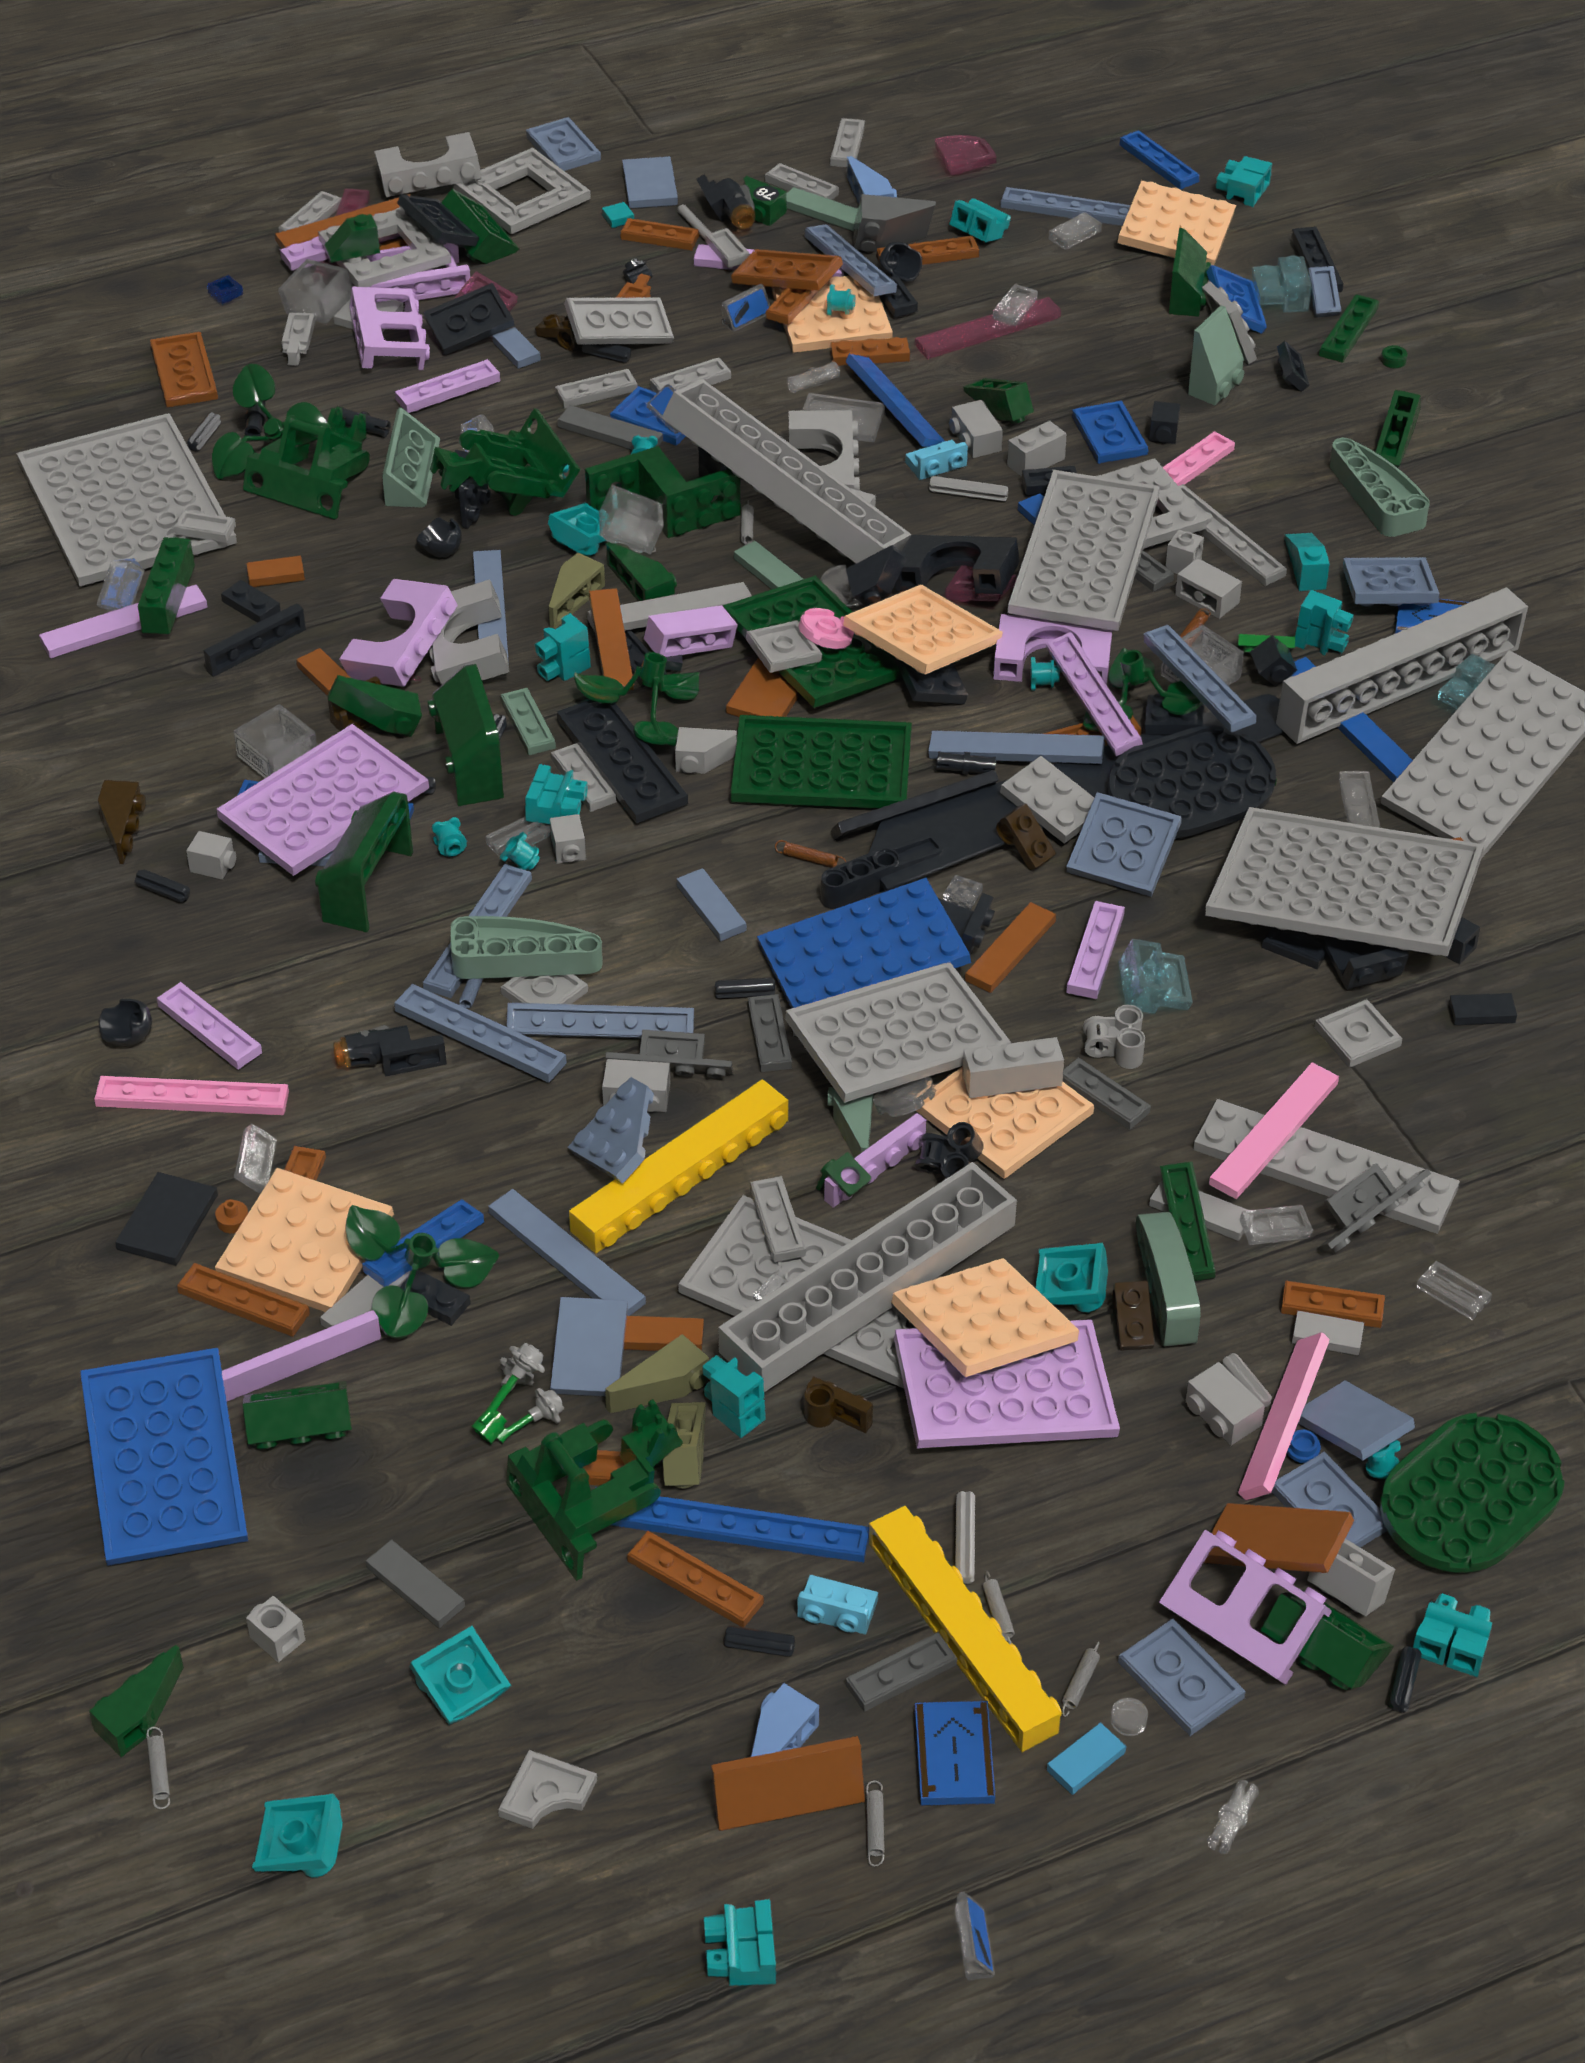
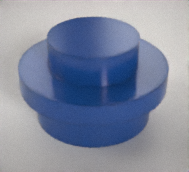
(1304, 1446)

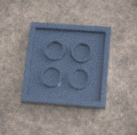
(1390, 581)
(1124, 844)

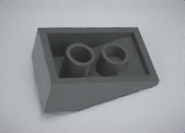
(890, 220)

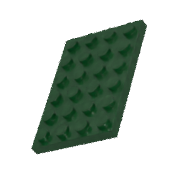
(840, 670)
(821, 761)

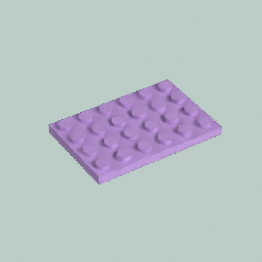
(311, 801)
(1028, 1400)

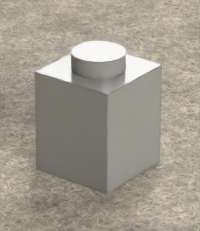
(211, 855)

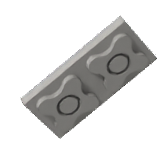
(619, 320)

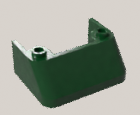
(471, 734)
(373, 829)

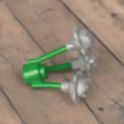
(518, 1371)

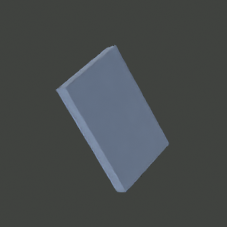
(563, 144)
(650, 182)
(588, 1345)
(1355, 1420)
(1325, 1486)
(1181, 1677)

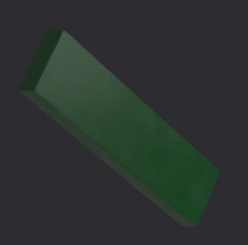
(1349, 328)
(1186, 1208)

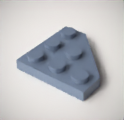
(617, 1132)

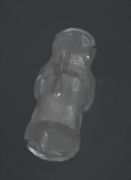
(813, 377)
(1233, 1816)

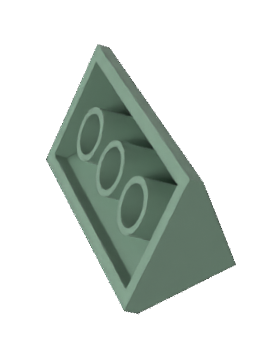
(408, 462)

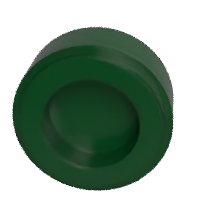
(1394, 356)

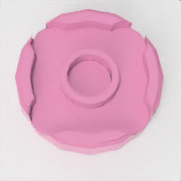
(825, 629)

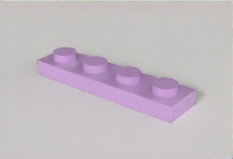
(447, 386)
(1095, 950)
(209, 1025)
(880, 1156)

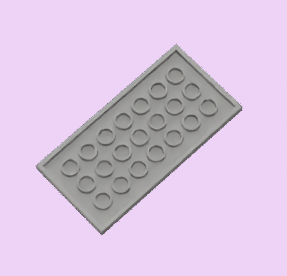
(1084, 550)
(1492, 754)
(741, 1261)

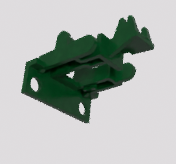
(335, 459)
(502, 459)
(582, 1511)

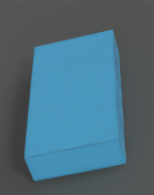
(1086, 1758)

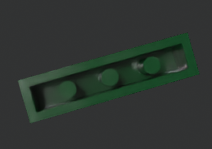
(166, 585)

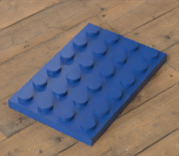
(863, 944)
(163, 1456)

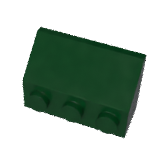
(492, 241)
(1188, 276)
(297, 1414)
(1335, 1646)

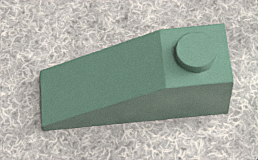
(853, 1120)

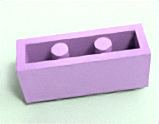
(690, 631)

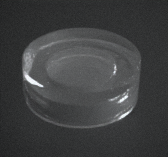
(1129, 1716)

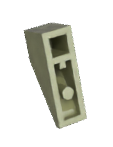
(573, 586)
(661, 1377)
(685, 1463)

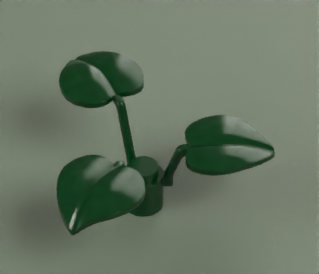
(249, 389)
(1132, 669)
(677, 686)
(399, 1310)

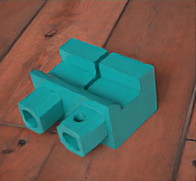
(1245, 179)
(979, 220)
(1319, 622)
(564, 650)
(554, 795)
(734, 1397)
(1467, 1632)
(748, 1942)

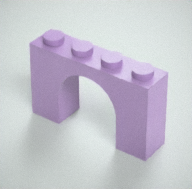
(1027, 634)
(398, 658)

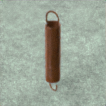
(1199, 619)
(809, 854)

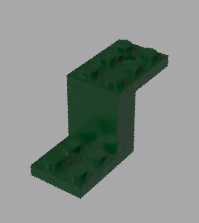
(653, 476)

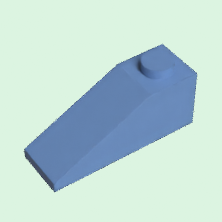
(867, 181)
(785, 1721)

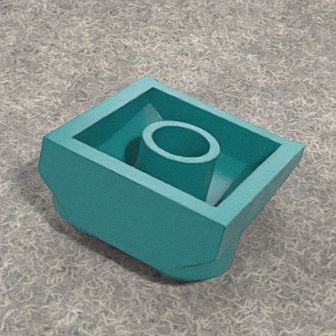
(577, 528)
(1074, 1275)
(460, 1676)
(300, 1835)

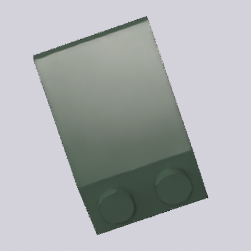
(1215, 359)

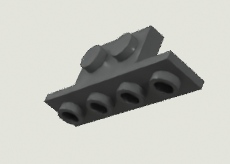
(681, 1050)
(1364, 1199)

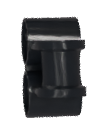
(945, 1153)

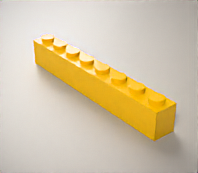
(679, 1166)
(974, 1638)

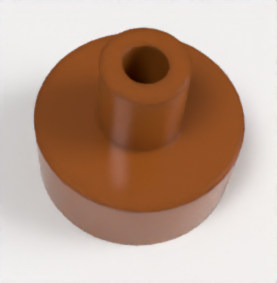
(231, 1215)

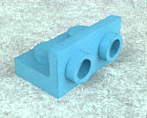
(937, 459)
(837, 1604)

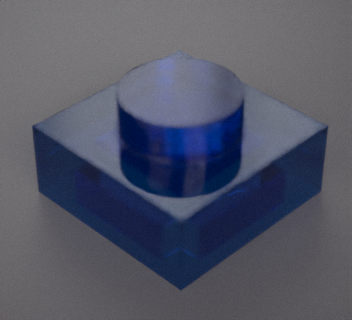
(225, 289)

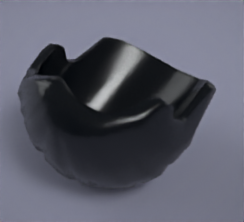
(901, 261)
(441, 538)
(125, 1023)

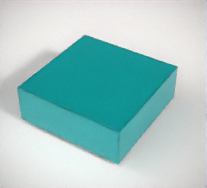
(617, 214)

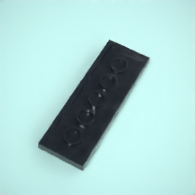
(623, 759)

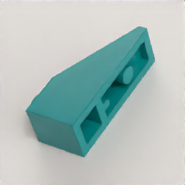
(1308, 561)

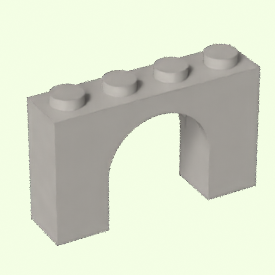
(403, 176)
(832, 432)
(475, 606)

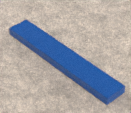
(894, 400)

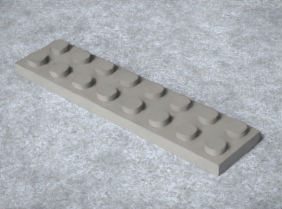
(1328, 1164)

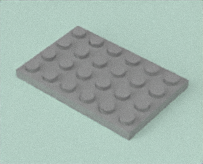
(894, 1031)

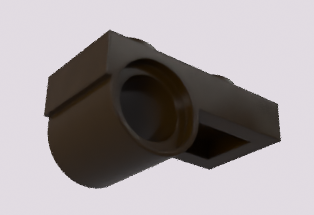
(557, 327)
(1025, 833)
(1133, 1315)
(828, 1403)

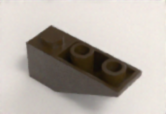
(119, 811)

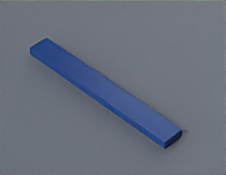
(1369, 737)
(751, 1528)

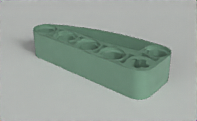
(1379, 488)
(521, 948)
(1169, 1279)

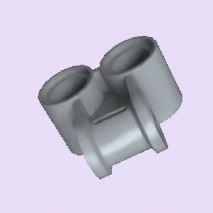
(1117, 1036)

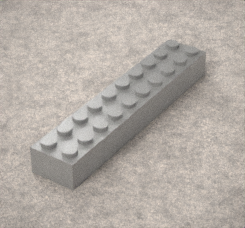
(782, 472)
(1399, 665)
(861, 1276)

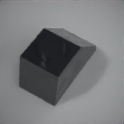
(876, 575)

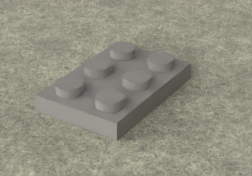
(1218, 297)
(1051, 796)

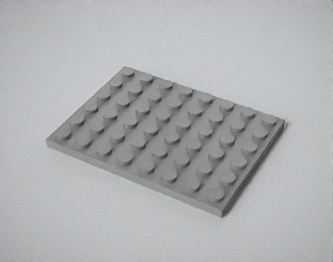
(119, 494)
(1346, 881)

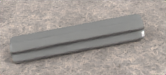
(968, 488)
(965, 1535)

